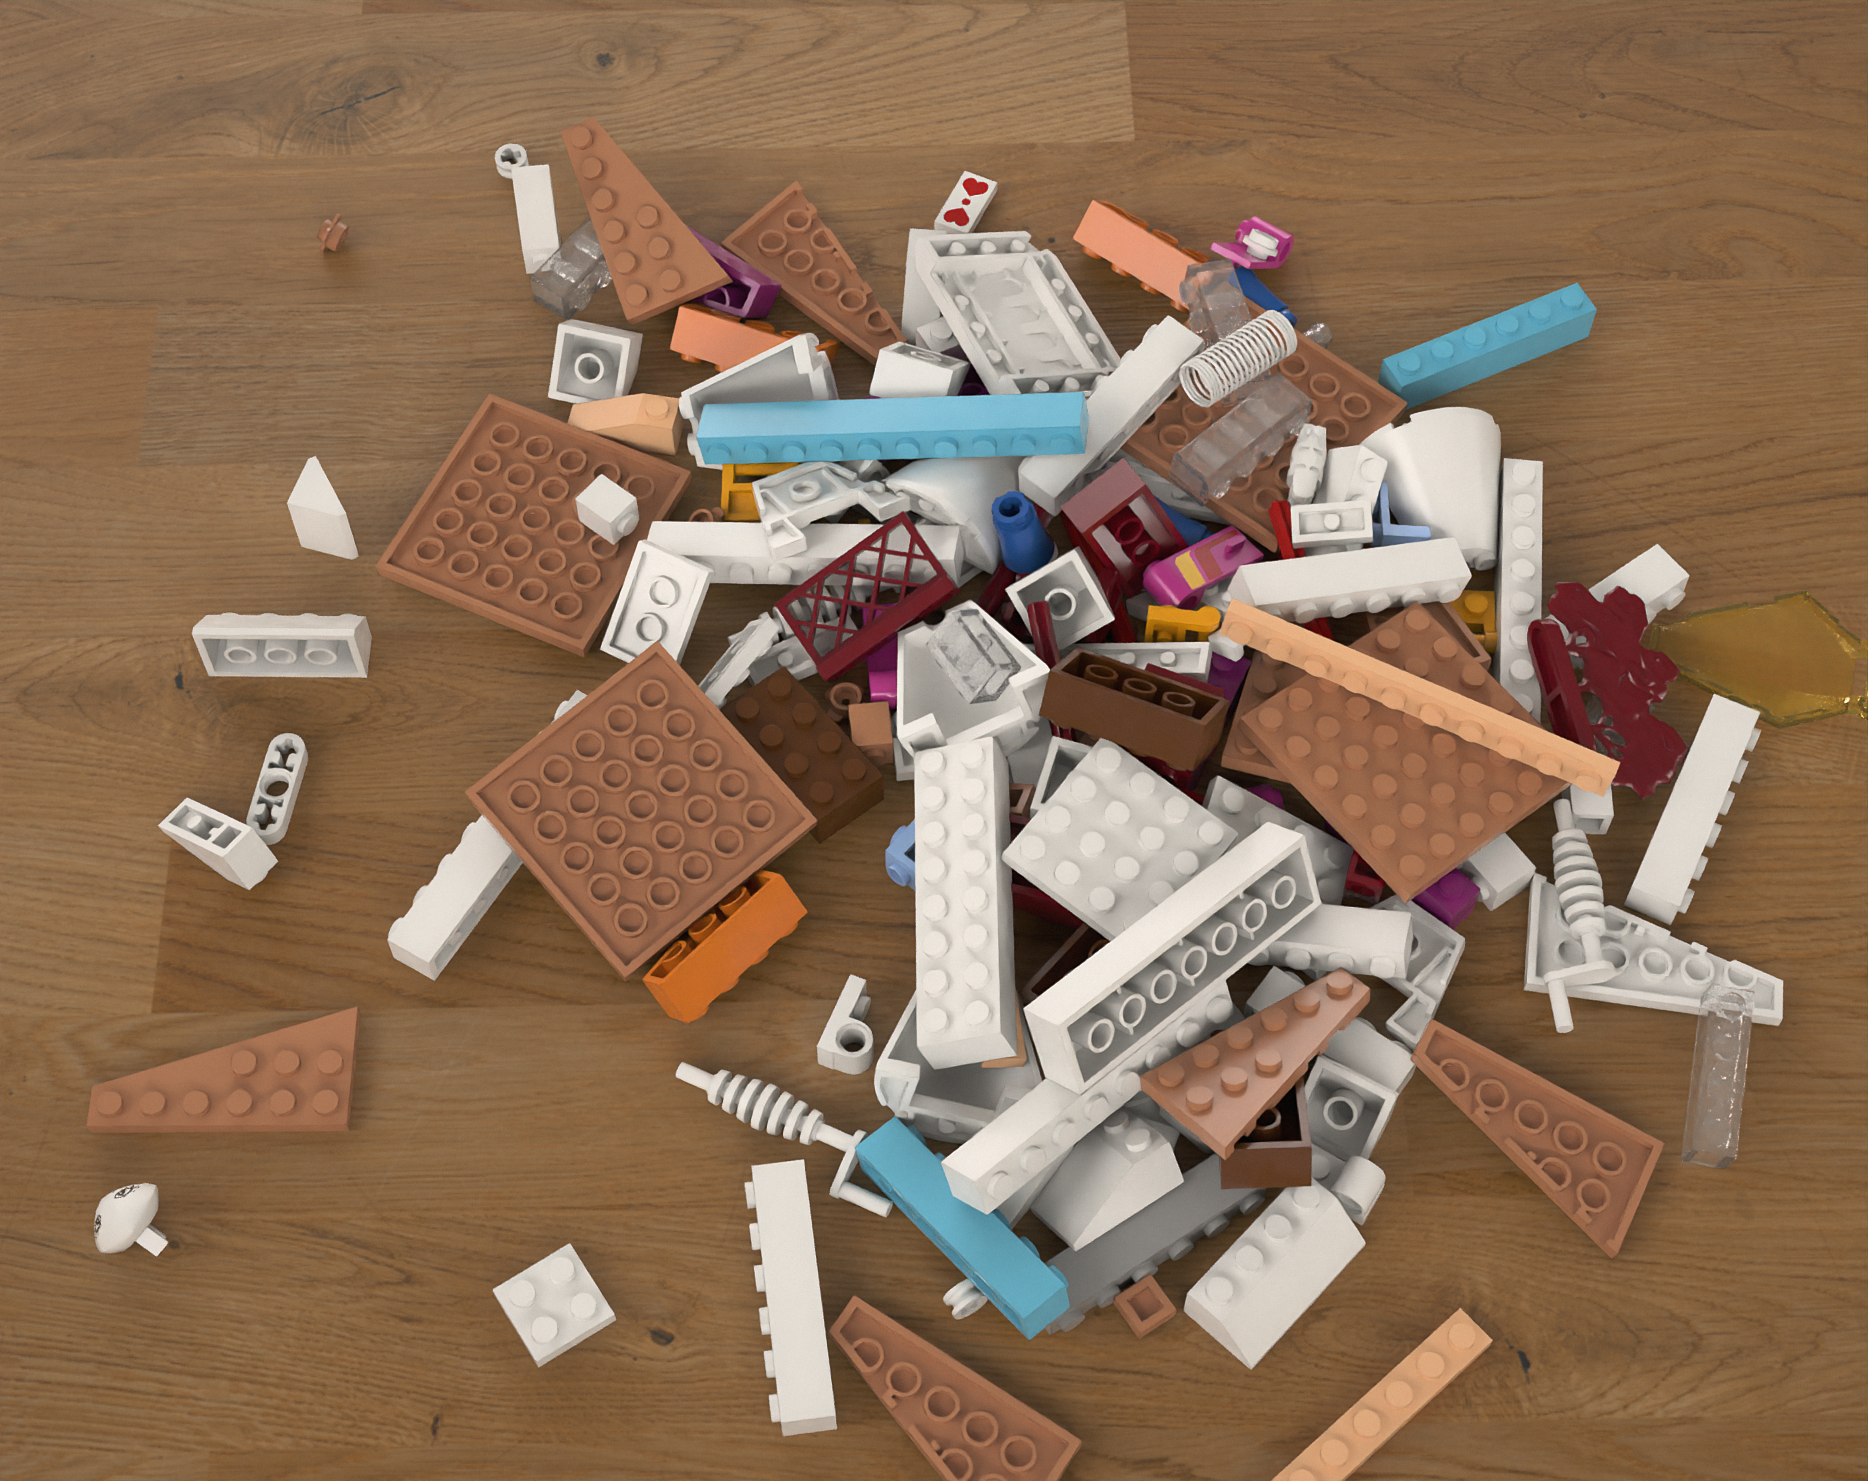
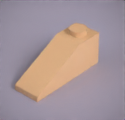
(635, 421)

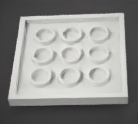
(1116, 841)

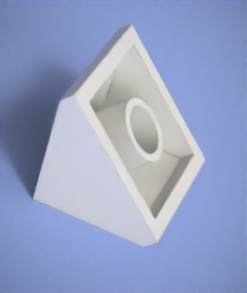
(319, 514)
(1346, 1109)

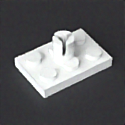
(656, 603)

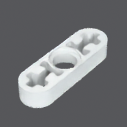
(273, 771)

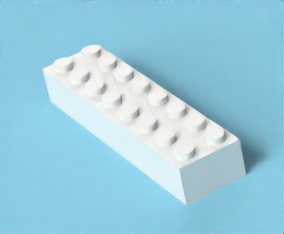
(963, 905)
(1172, 957)

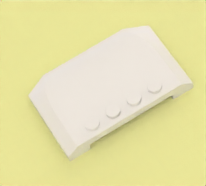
(1015, 313)

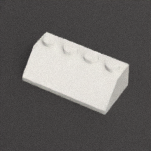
(284, 645)
(1274, 1271)

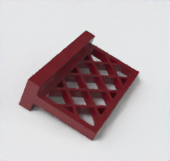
(886, 626)

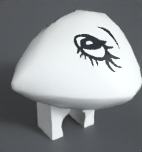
(126, 1218)

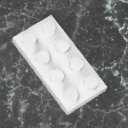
(1249, 812)

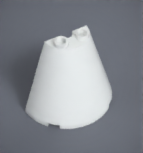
(778, 375)
(1446, 477)
(962, 495)
(936, 714)
(948, 1101)

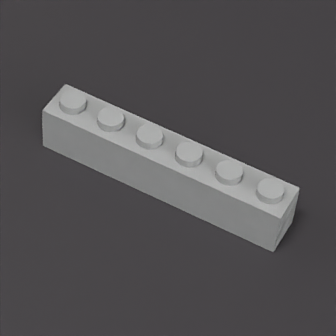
(1148, 1239)

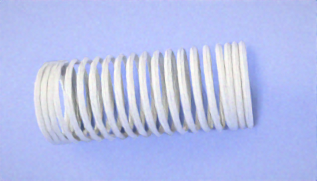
(1210, 377)

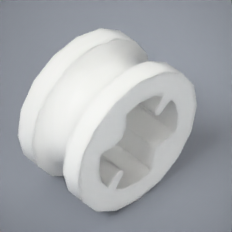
(507, 152)
(964, 1299)

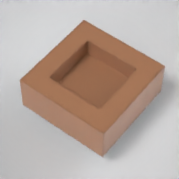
(1144, 1306)

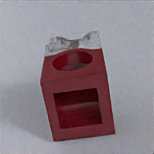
(1362, 881)

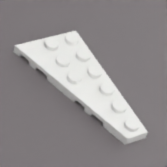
(1647, 962)

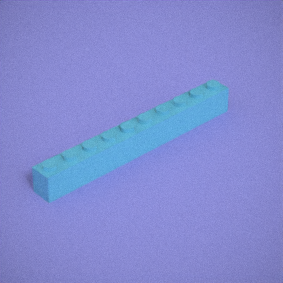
(894, 428)

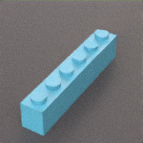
(1489, 346)
(976, 1243)

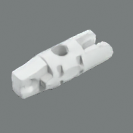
(1307, 464)

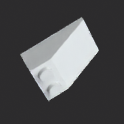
(1107, 1179)

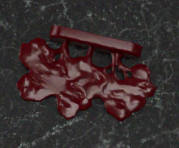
(1616, 671)

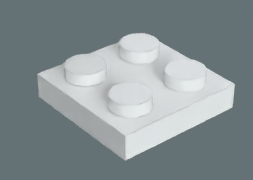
(554, 1305)

